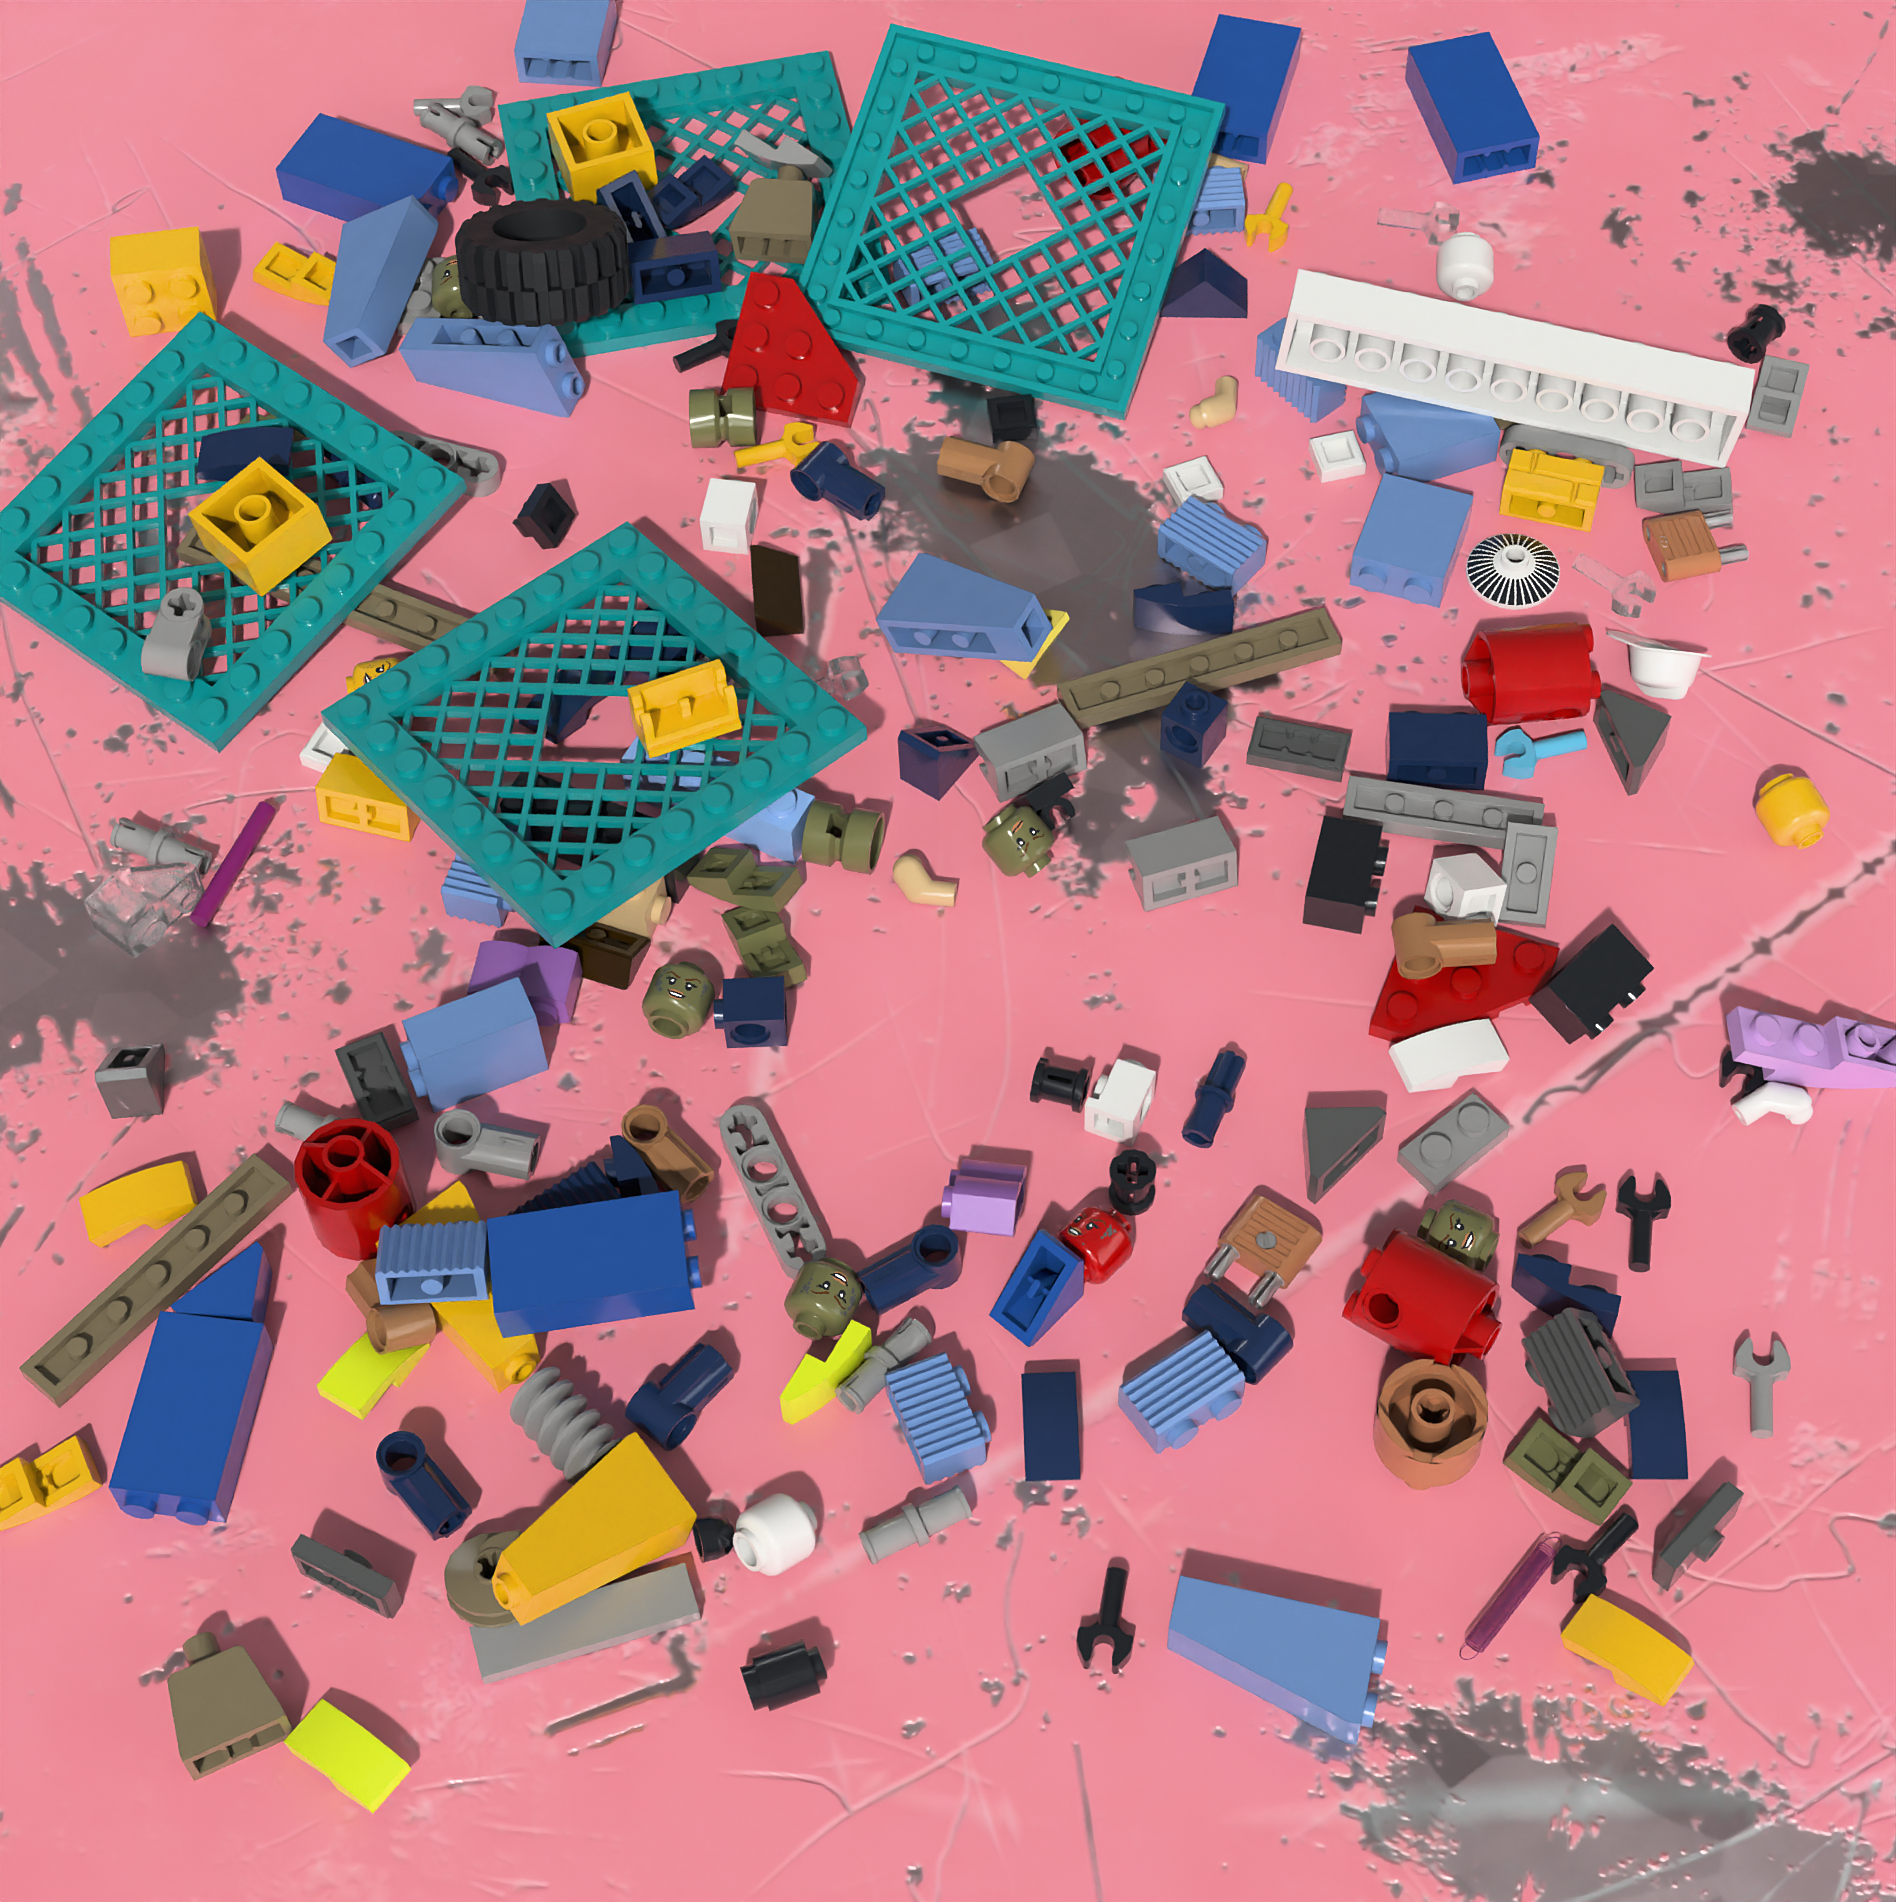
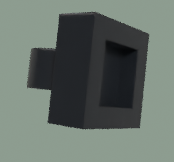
(544, 516)
(1049, 796)

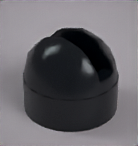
(712, 1537)

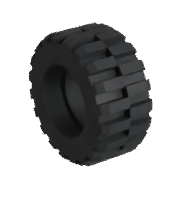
(543, 262)

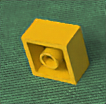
(600, 144)
(162, 280)
(260, 526)

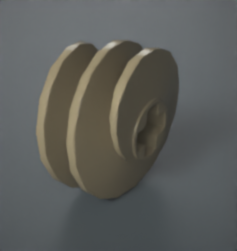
(470, 1577)

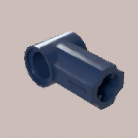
(829, 475)
(908, 1273)
(1248, 1339)
(671, 1407)
(423, 1486)

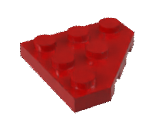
(789, 356)
(1462, 992)

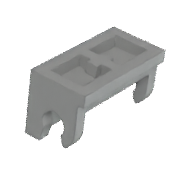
(1030, 751)
(1182, 863)

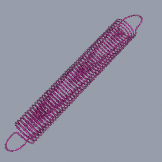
(1515, 1589)

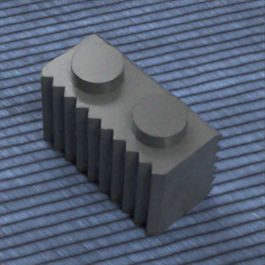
(1579, 1373)

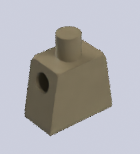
(776, 219)
(222, 1707)

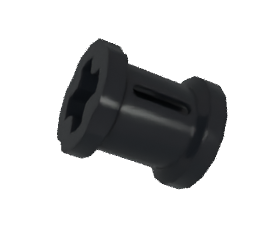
(1756, 334)
(1060, 1085)
(1121, 1174)

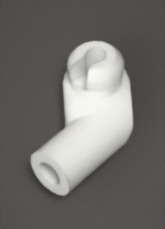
(1777, 1098)

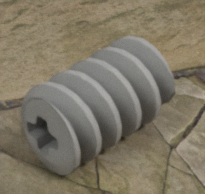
(561, 1424)

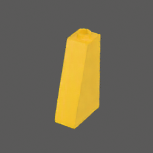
(472, 1323)
(595, 1533)

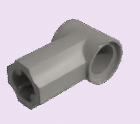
(487, 1146)

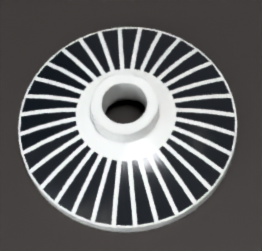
(1511, 584)

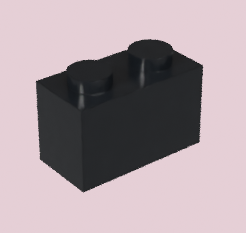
(1343, 875)
(1591, 985)

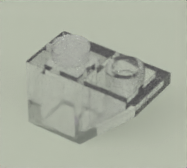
(143, 902)

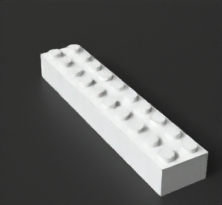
(1515, 369)

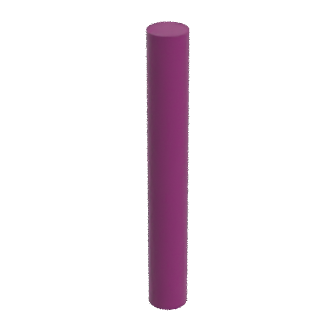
(232, 864)

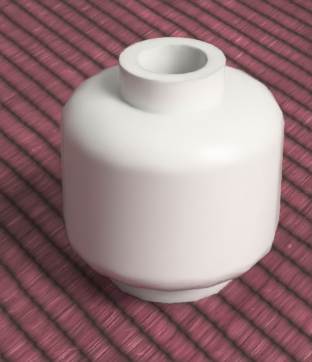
(1465, 264)
(775, 1534)

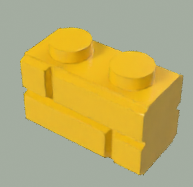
(1551, 489)

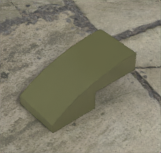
(740, 881)
(763, 945)
(1566, 1475)

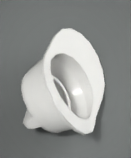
(1659, 668)

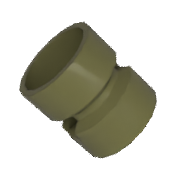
(722, 417)
(859, 834)

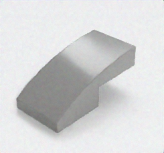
(787, 153)
(1777, 396)
(1670, 491)

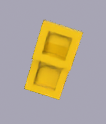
(296, 275)
(145, 1197)
(46, 1483)
(1629, 1648)

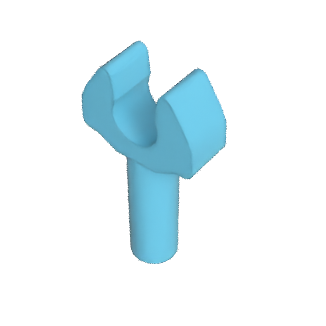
(1532, 751)

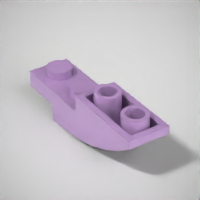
(1813, 1055)

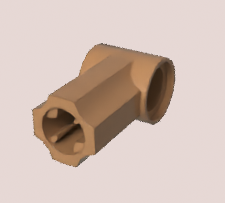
(998, 470)
(1428, 945)
(666, 1155)
(393, 1325)

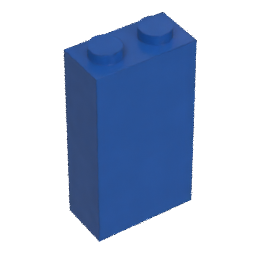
(1251, 72)
(1471, 107)
(358, 171)
(592, 1263)
(191, 1418)

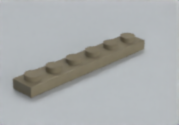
(1206, 665)
(155, 1280)

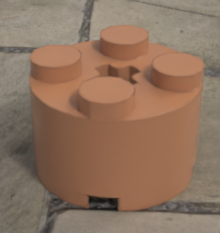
(1430, 1423)

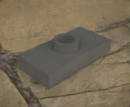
(1298, 749)
(377, 1082)
(1699, 1537)
(347, 1575)

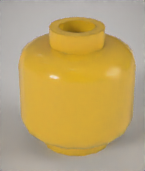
(1792, 811)

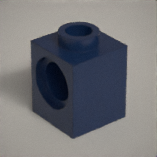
(1193, 725)
(752, 1012)

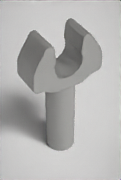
(473, 104)
(1761, 1380)

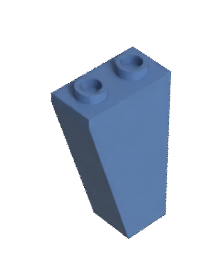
(375, 277)
(495, 362)
(962, 614)
(1283, 1651)

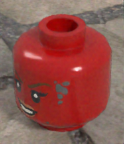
(1099, 1240)

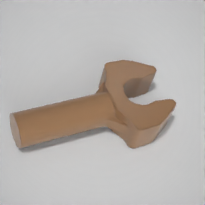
(1566, 1208)

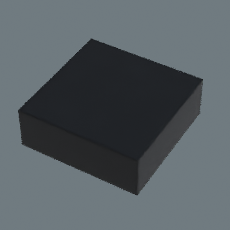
(1012, 418)

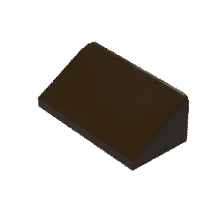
(776, 592)
(608, 954)

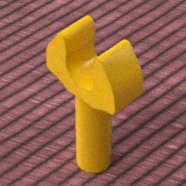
(1270, 220)
(785, 447)

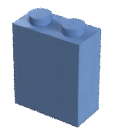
(565, 41)
(1424, 438)
(1411, 540)
(473, 1045)

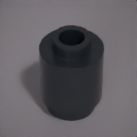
(783, 1675)

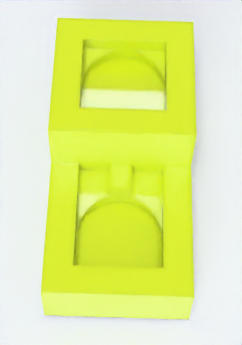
(364, 1375)
(816, 1381)
(347, 1755)

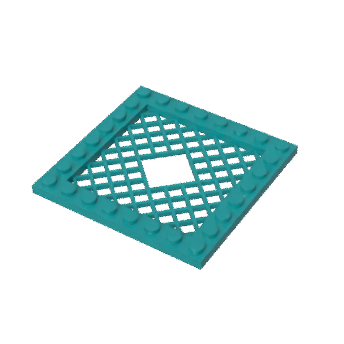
(690, 97)
(981, 357)
(222, 703)
(569, 901)

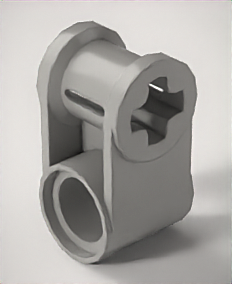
(177, 636)

